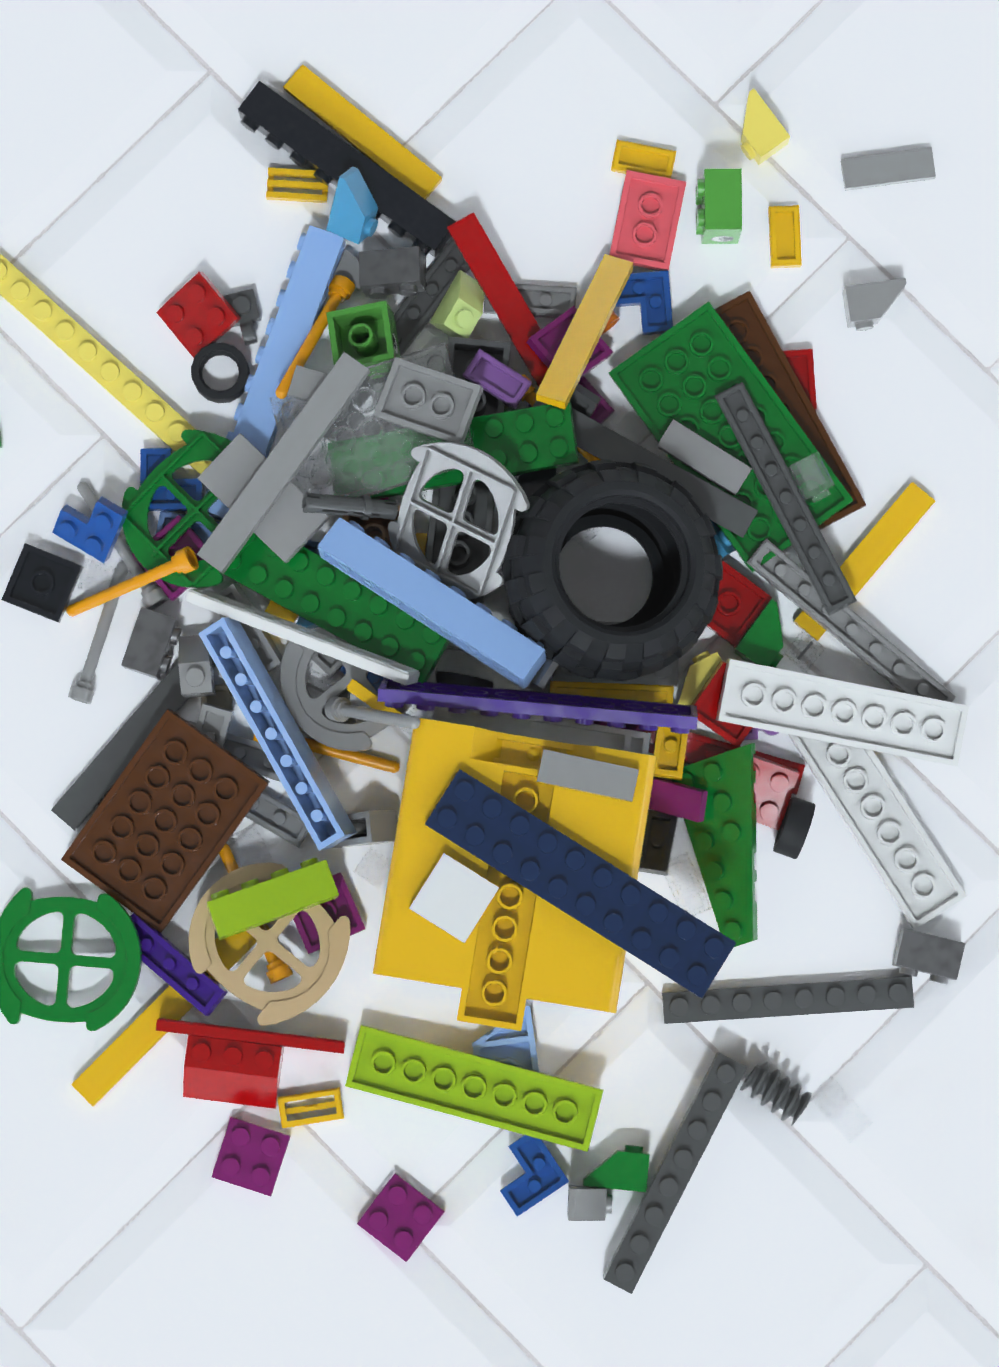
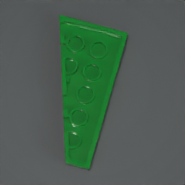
(727, 839)

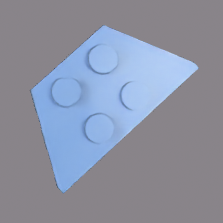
(510, 1045)

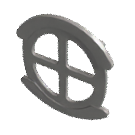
(474, 465)
(309, 711)

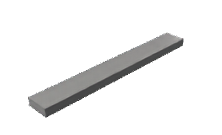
(283, 462)
(847, 626)

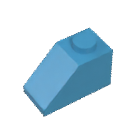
(353, 208)

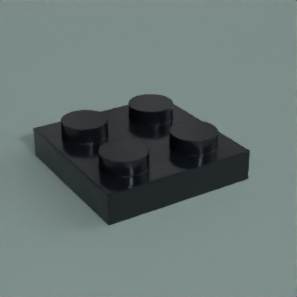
(42, 583)

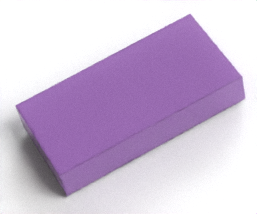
(497, 379)

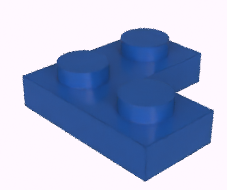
(653, 295)
(163, 498)
(93, 534)
(540, 1177)

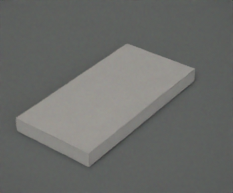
(285, 525)

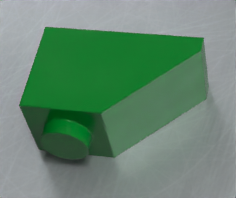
(764, 639)
(621, 1170)

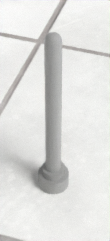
(152, 594)
(83, 689)
(341, 709)

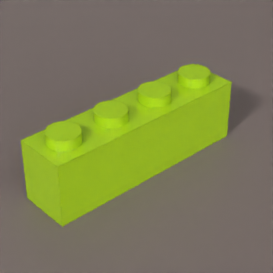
(272, 899)

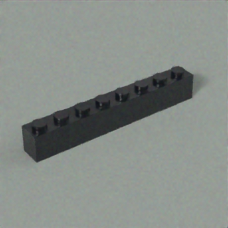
(331, 157)

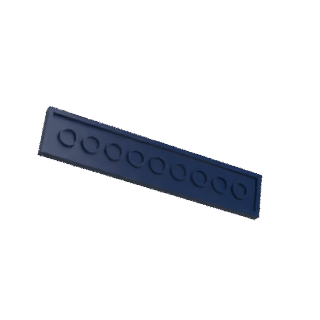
(580, 883)

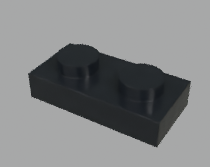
(658, 843)

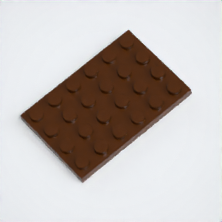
(165, 820)

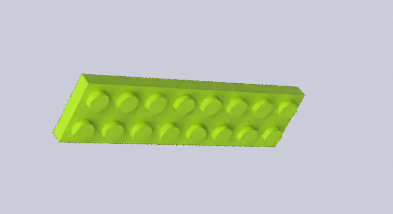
(474, 1088)

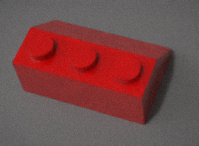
(232, 1071)

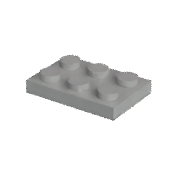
(428, 401)

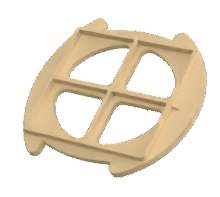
(314, 980)

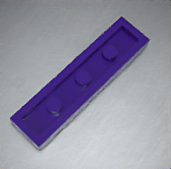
(177, 969)

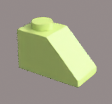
(460, 307)

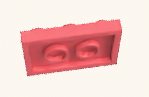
(647, 220)

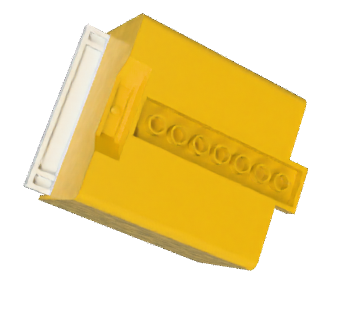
(521, 941)

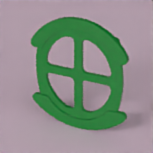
(152, 553)
(125, 963)

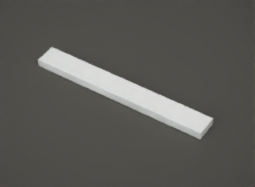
(303, 636)

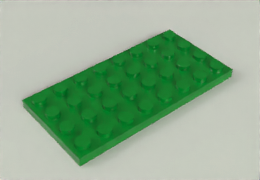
(679, 381)

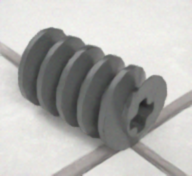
(776, 1091)

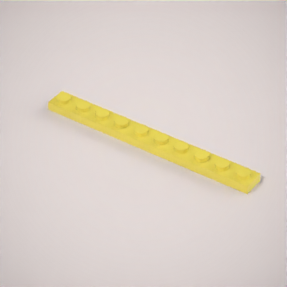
(94, 358)

